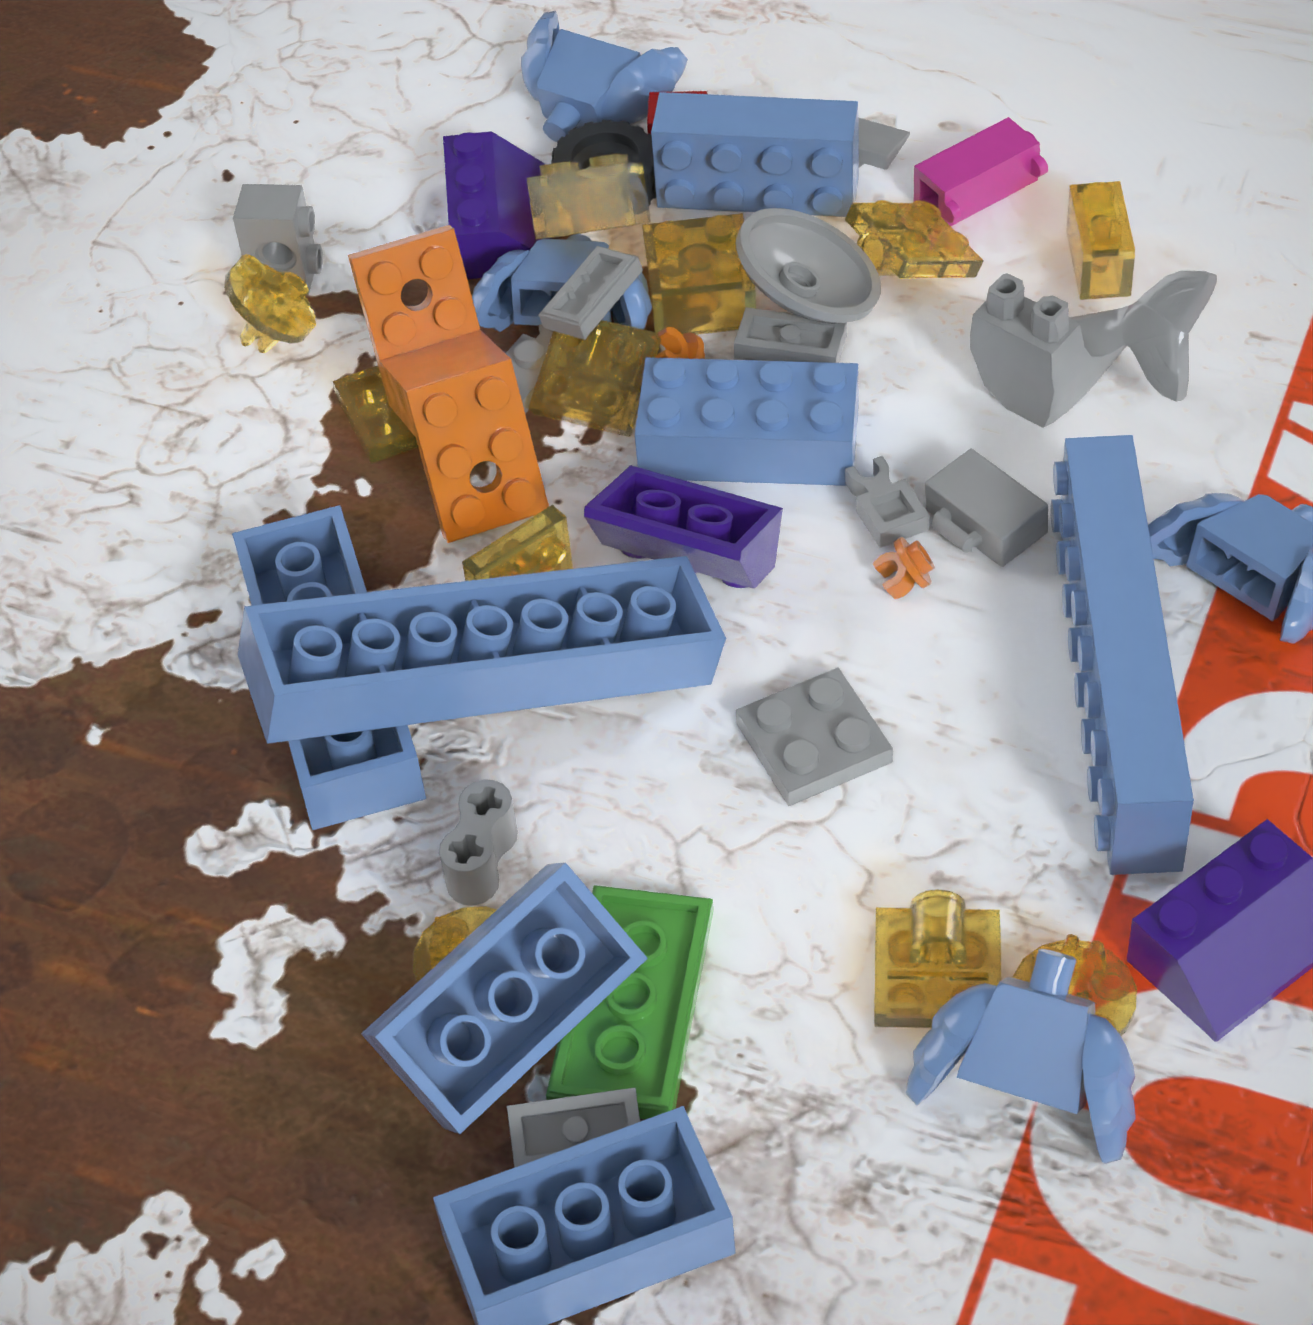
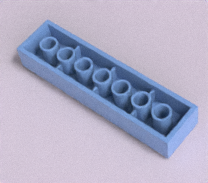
(477, 647)
(1122, 657)

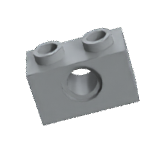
(278, 229)

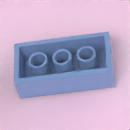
(755, 153)
(748, 420)
(504, 996)
(587, 1224)

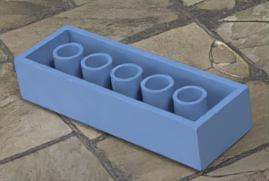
(344, 772)

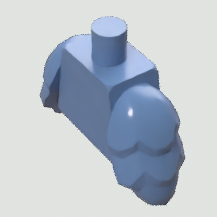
(592, 79)
(527, 280)
(1248, 550)
(1035, 1046)

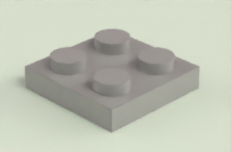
(814, 736)

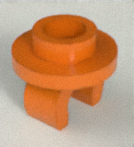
(680, 345)
(911, 564)

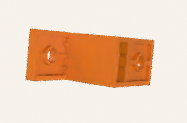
(449, 383)

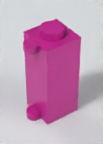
(979, 171)

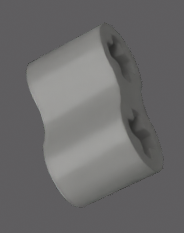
(478, 842)

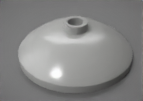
(807, 266)

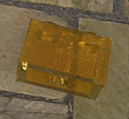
(1100, 240)

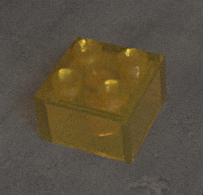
(588, 199)
(696, 274)

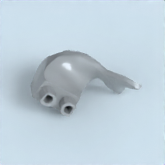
(1046, 362)

